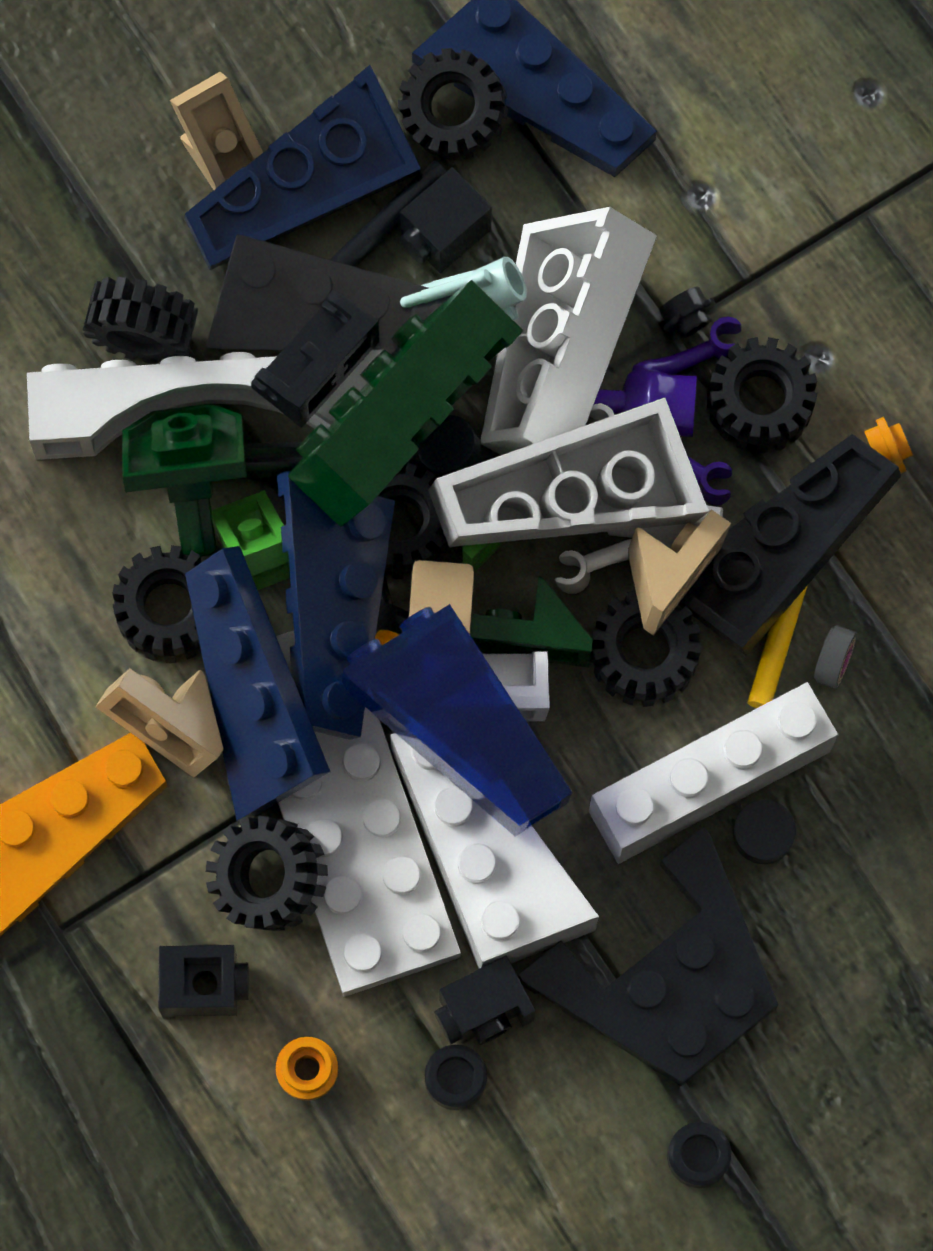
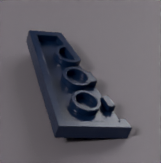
(317, 168)
(255, 701)

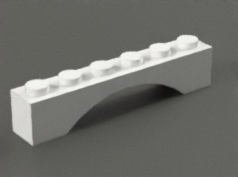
(87, 409)

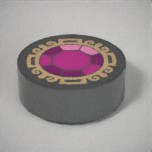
(835, 656)

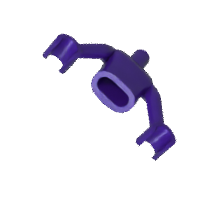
(655, 380)

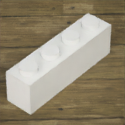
(712, 772)

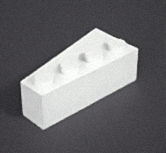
(579, 292)
(581, 482)
(502, 886)

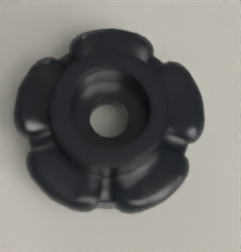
(687, 312)

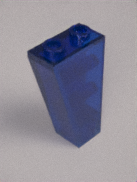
(458, 716)

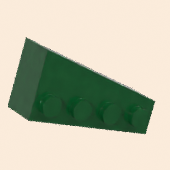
(401, 401)

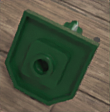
(185, 453)

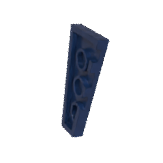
(545, 83)
(332, 600)

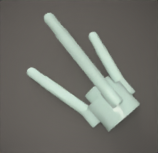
(498, 279)

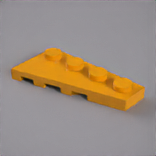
(66, 818)

